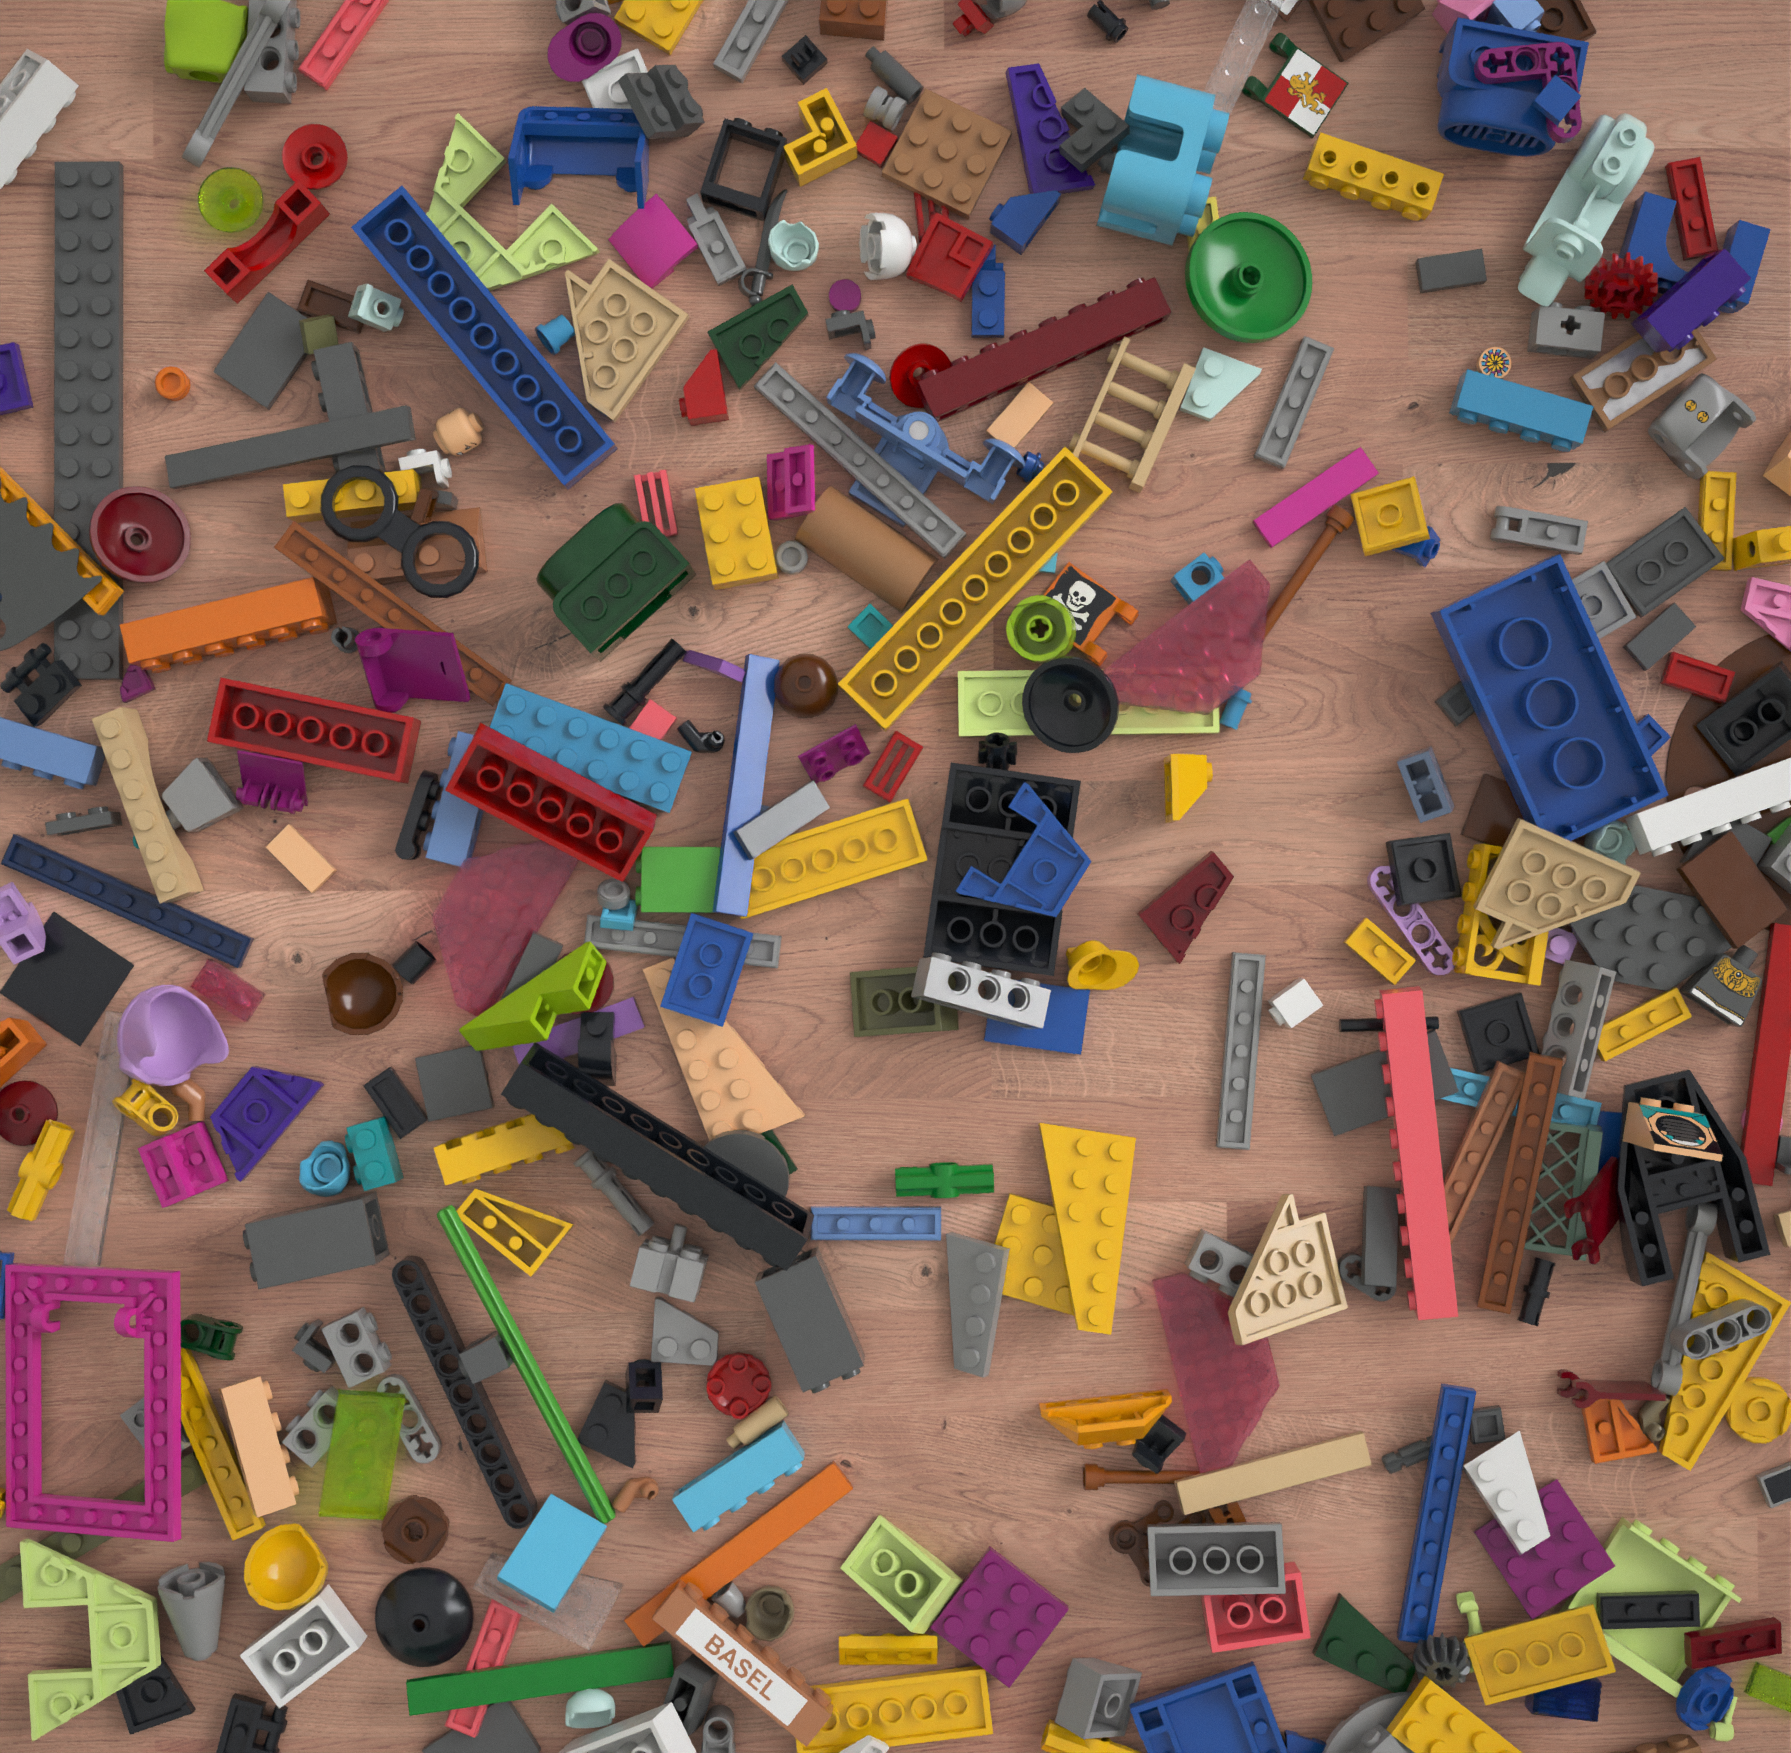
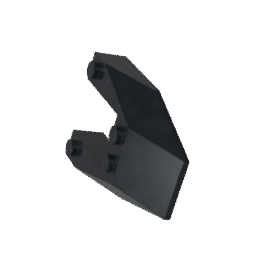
(1663, 1182)

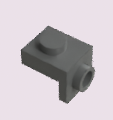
(846, 323)
(315, 1354)

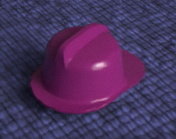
(584, 47)

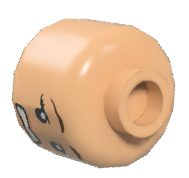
(458, 432)

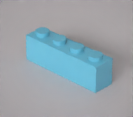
(739, 1476)

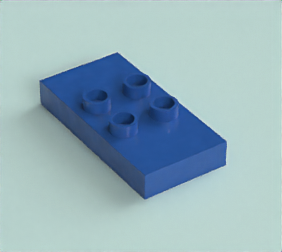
(1549, 701)

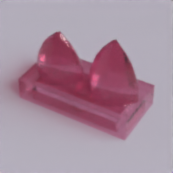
(228, 990)

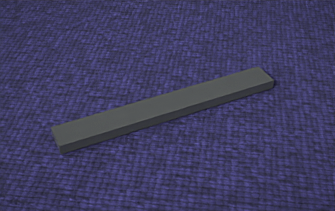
(290, 447)

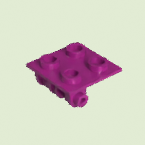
(834, 754)
(272, 779)

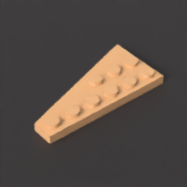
(721, 1070)

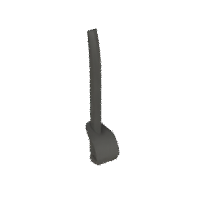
(760, 272)

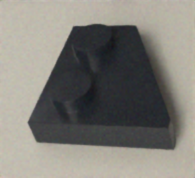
(610, 1427)

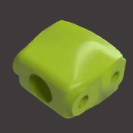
(203, 38)

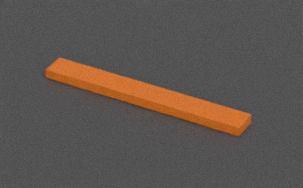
(748, 1544)

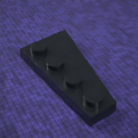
(154, 1699)

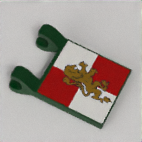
(1301, 90)

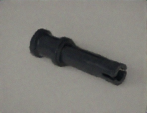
(634, 693)

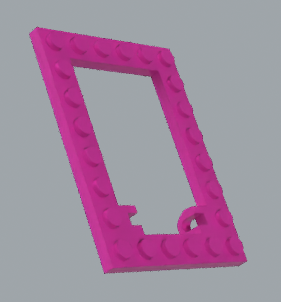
(156, 1301)

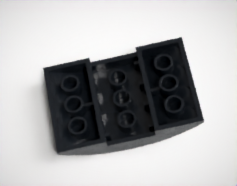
(989, 836)

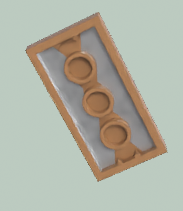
(1636, 376)

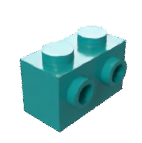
(373, 1153)

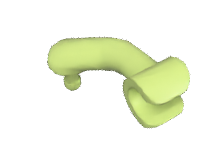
(1468, 1605)

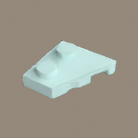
(1216, 384)

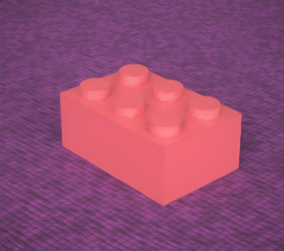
(1257, 1619)

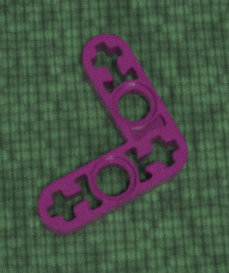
(1542, 69)

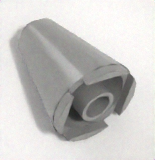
(194, 1606)

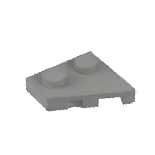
(681, 1337)

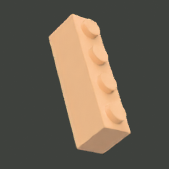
(257, 1445)

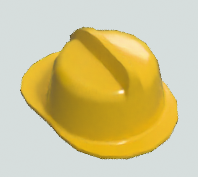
(1098, 967)

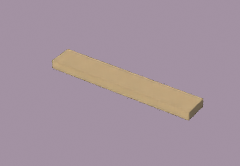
(1272, 1472)

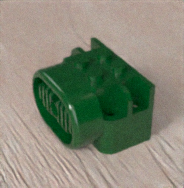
(612, 578)

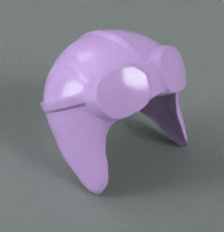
(168, 1036)

